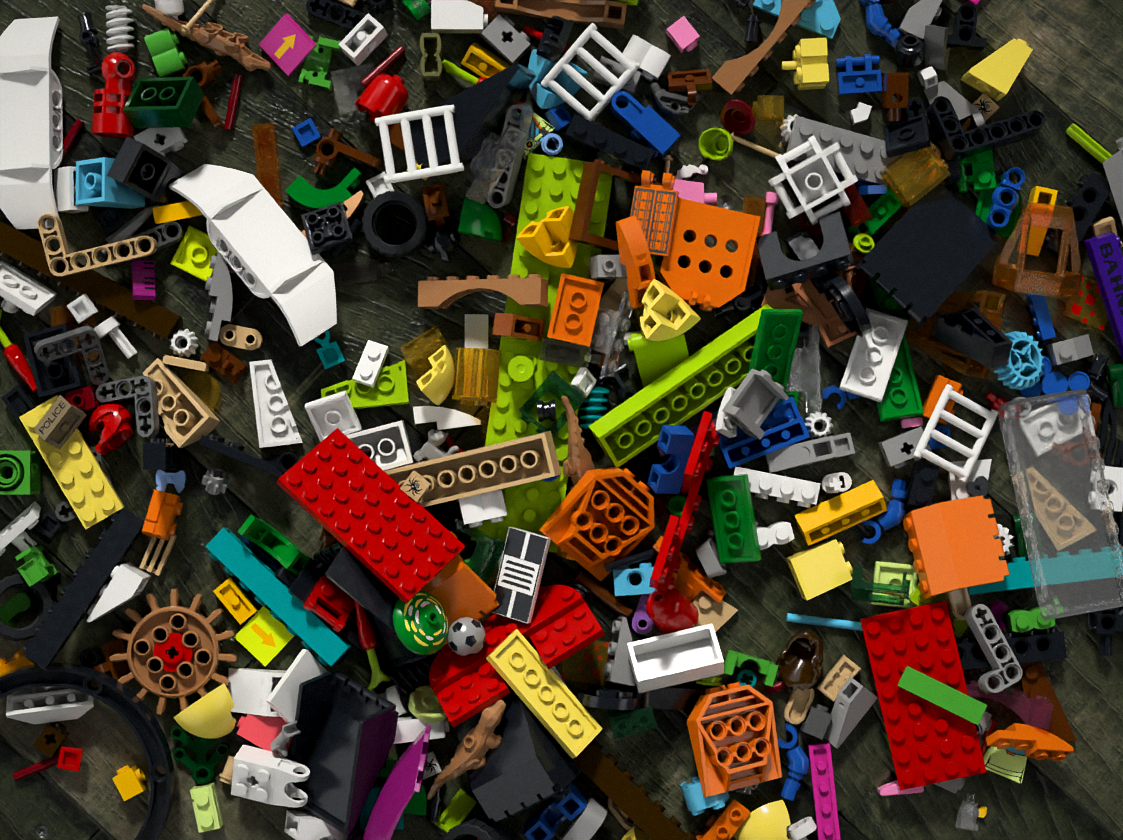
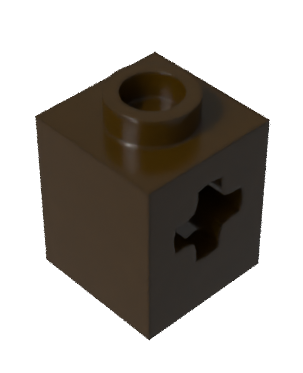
(44, 741)

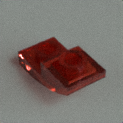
(857, 211)

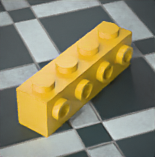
(841, 512)

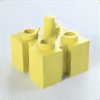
(810, 64)

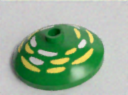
(421, 623)

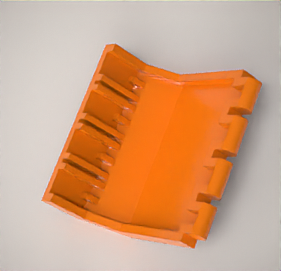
(955, 545)
(461, 592)

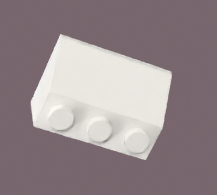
(385, 444)

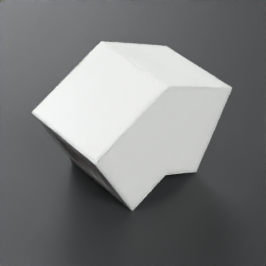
(928, 77)
(860, 114)

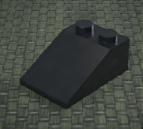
(57, 375)

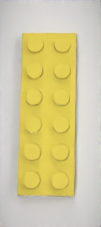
(75, 471)
(544, 694)

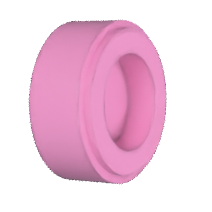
(911, 422)

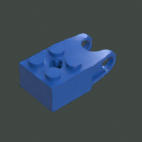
(645, 125)

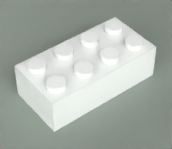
(675, 658)

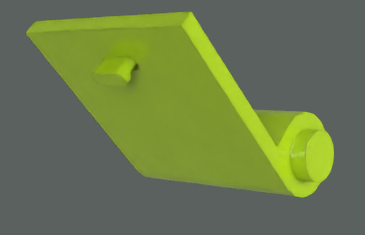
(657, 357)

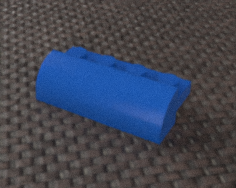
(781, 428)

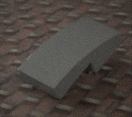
(935, 47)

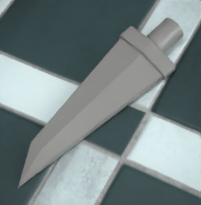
(130, 227)

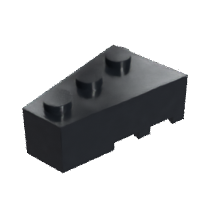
(974, 336)

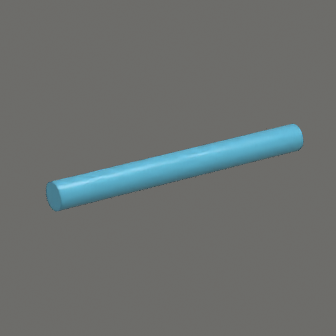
(821, 621)

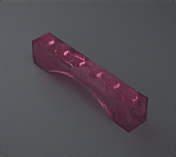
(1032, 711)

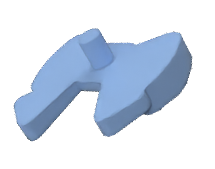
(177, 479)

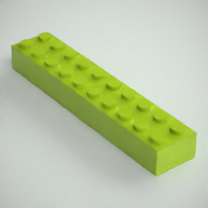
(678, 393)

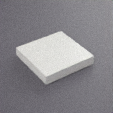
(333, 413)

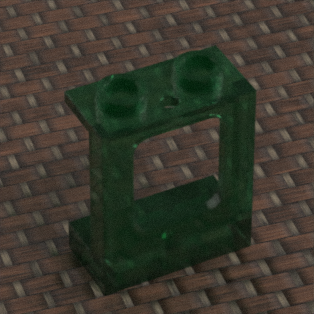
(558, 388)
(486, 552)
(861, 589)
(624, 721)

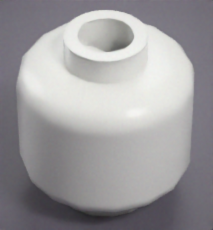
(170, 7)

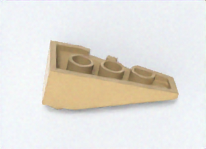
(182, 411)

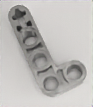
(989, 648)
(587, 821)

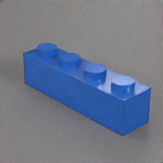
(1041, 316)

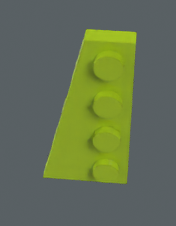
(389, 389)

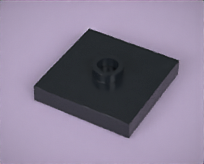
(907, 135)

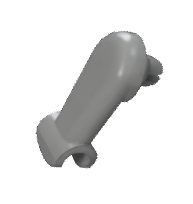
(283, 738)

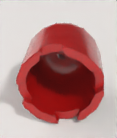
(383, 97)
(671, 611)

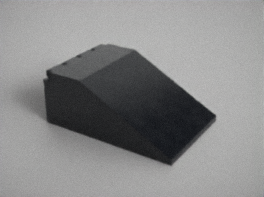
(476, 114)
(929, 252)
(366, 589)
(343, 745)
(523, 767)

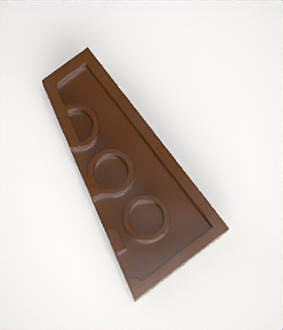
(1035, 682)

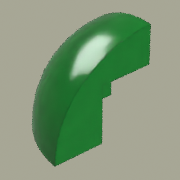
(480, 221)

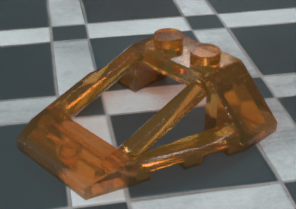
(1041, 283)
(991, 307)

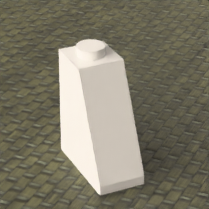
(457, 17)
(410, 727)
(309, 827)

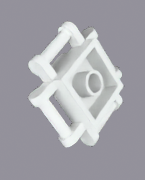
(813, 180)

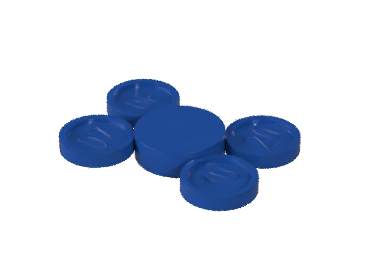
(1056, 382)

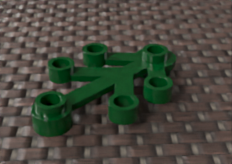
(199, 747)

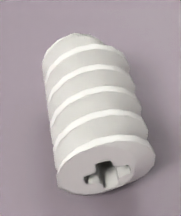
(118, 28)

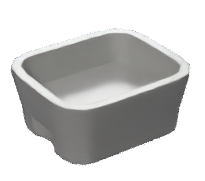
(709, 559)

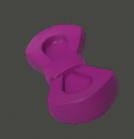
(997, 609)

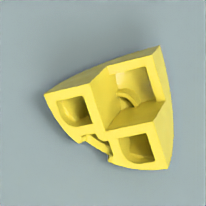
(665, 313)
(439, 380)
(209, 715)
(765, 823)

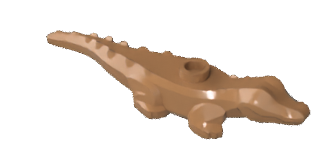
(215, 38)
(579, 458)
(472, 749)

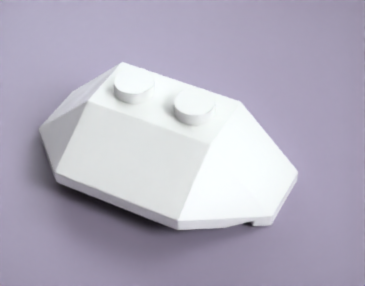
(47, 704)

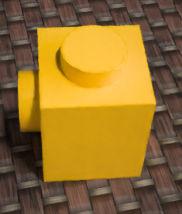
(129, 781)

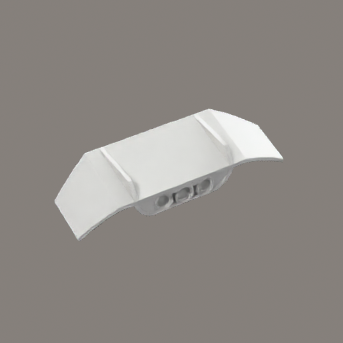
(29, 122)
(263, 246)

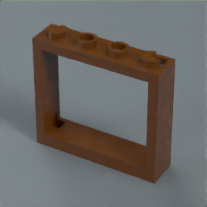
(585, 202)

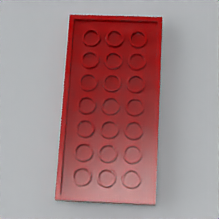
(371, 515)
(923, 737)

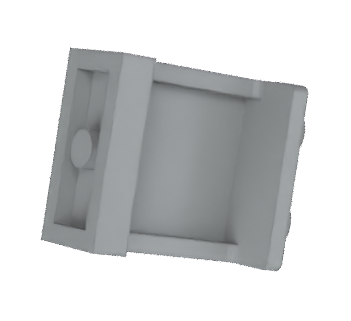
(754, 402)

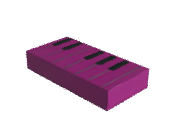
(143, 280)

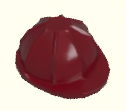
(737, 117)

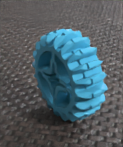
(1024, 359)

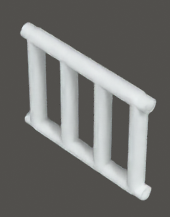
(577, 48)
(425, 115)
(930, 432)

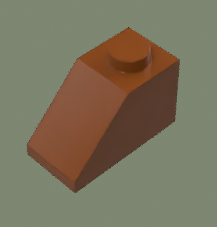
(518, 327)

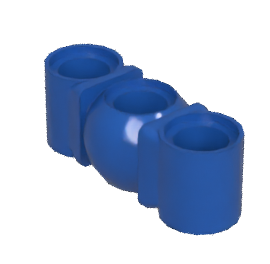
(1011, 190)

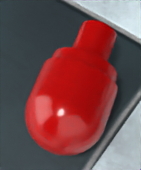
(995, 401)

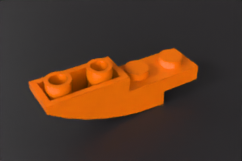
(637, 258)
(1033, 740)

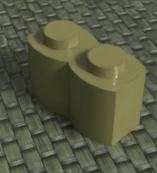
(431, 61)

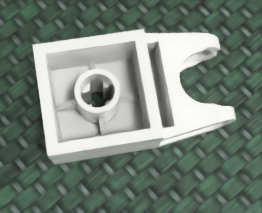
(268, 777)

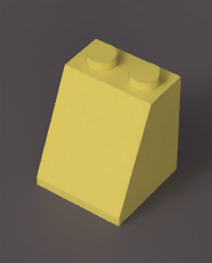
(999, 70)
(820, 568)

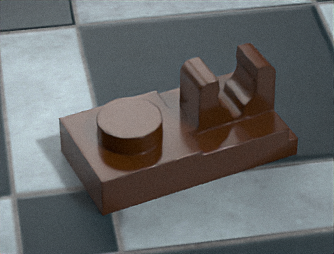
(436, 203)
(224, 362)

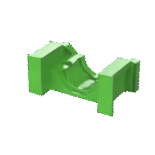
(319, 63)
(36, 566)
(765, 667)

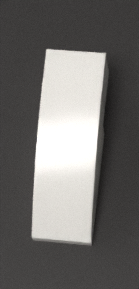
(445, 417)

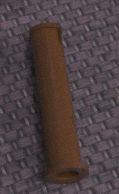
(603, 594)

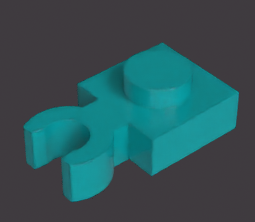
(329, 352)

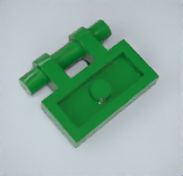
(982, 172)

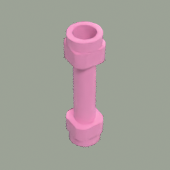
(771, 200)

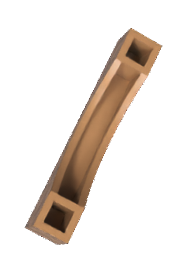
(600, 12)
(733, 72)
(442, 293)

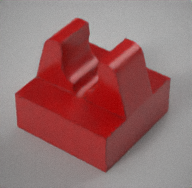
(70, 758)

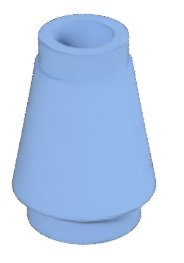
(557, 141)

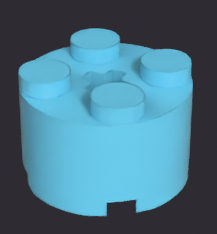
(696, 802)

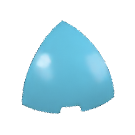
(545, 96)

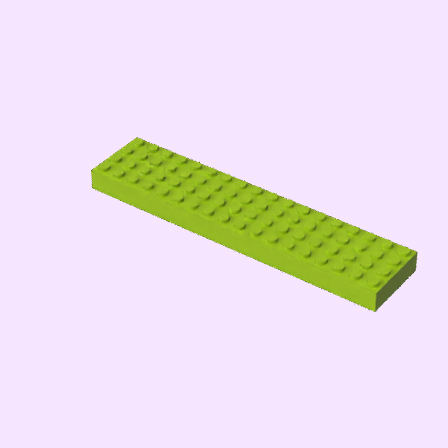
(547, 186)

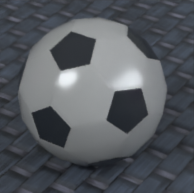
(466, 636)

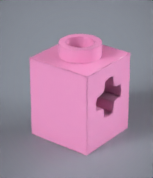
(683, 35)

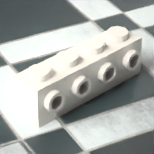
(781, 487)

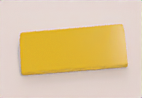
(483, 61)
(175, 212)

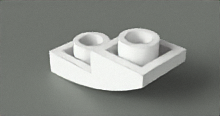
(724, 424)

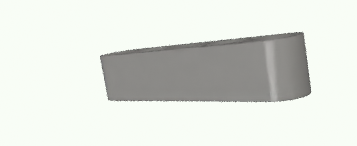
(507, 187)

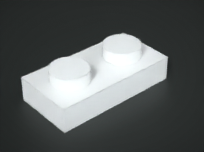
(370, 363)

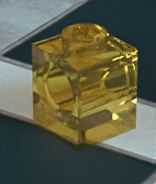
(768, 107)

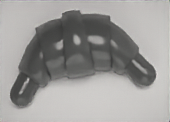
(672, 103)

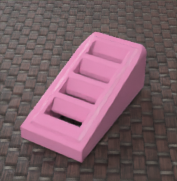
(893, 789)

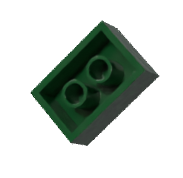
(163, 102)

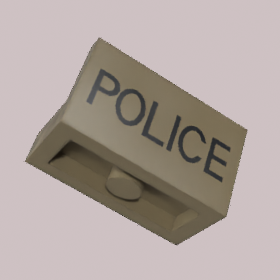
(59, 422)

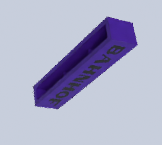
(1108, 270)

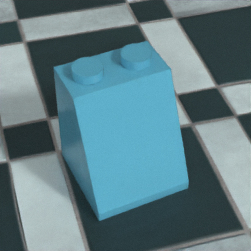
(99, 190)

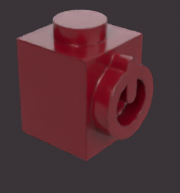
(83, 398)

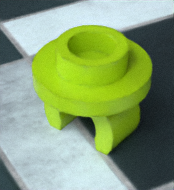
(862, 243)

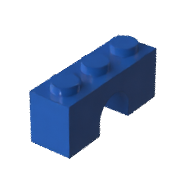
(668, 477)
(563, 806)

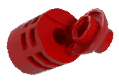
(108, 104)

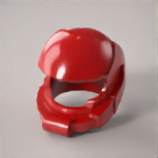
(114, 424)

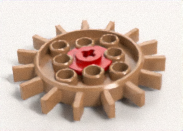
(163, 618)

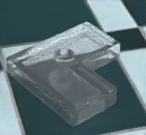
(346, 84)

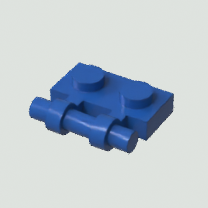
(858, 81)

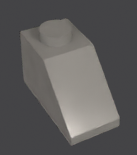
(1069, 350)

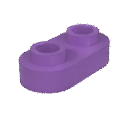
(641, 614)

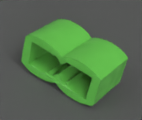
(165, 53)
(1025, 620)

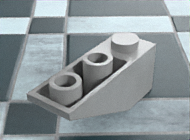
(918, 16)
(618, 666)
(849, 708)

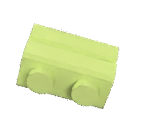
(206, 807)

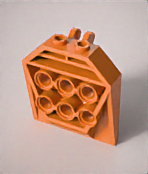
(723, 225)
(615, 489)
(719, 709)

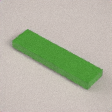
(942, 695)

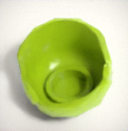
(715, 144)

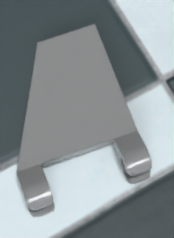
(961, 105)

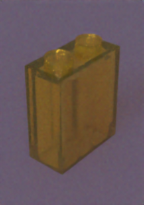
(915, 174)
(476, 376)

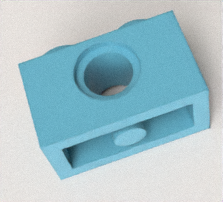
(621, 580)

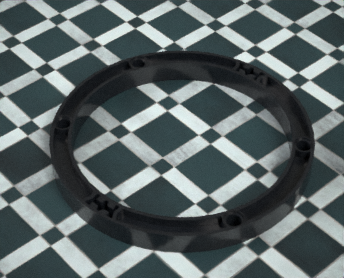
(130, 708)

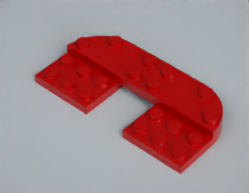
(697, 465)
(557, 629)

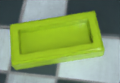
(456, 810)

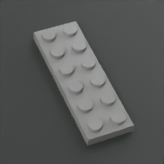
(862, 153)

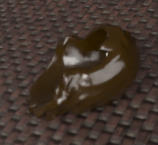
(801, 660)

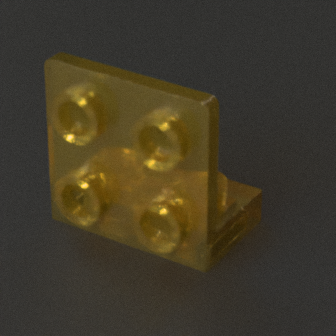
(421, 348)

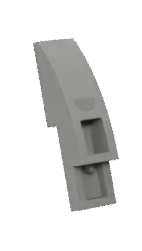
(220, 286)
(810, 452)

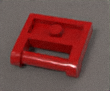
(334, 599)

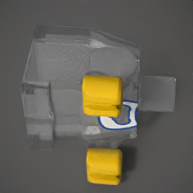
(968, 814)

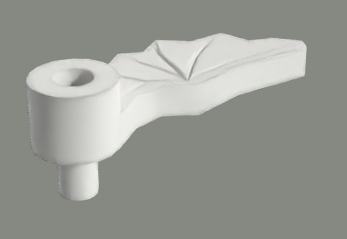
(688, 171)

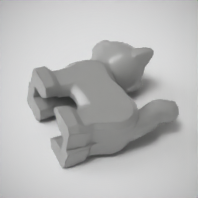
(431, 448)

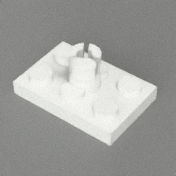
(22, 291)
(15, 532)

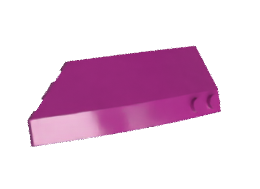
(398, 789)

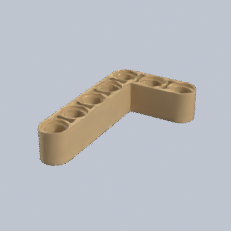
(91, 255)

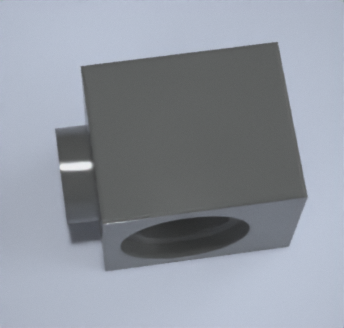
(816, 721)

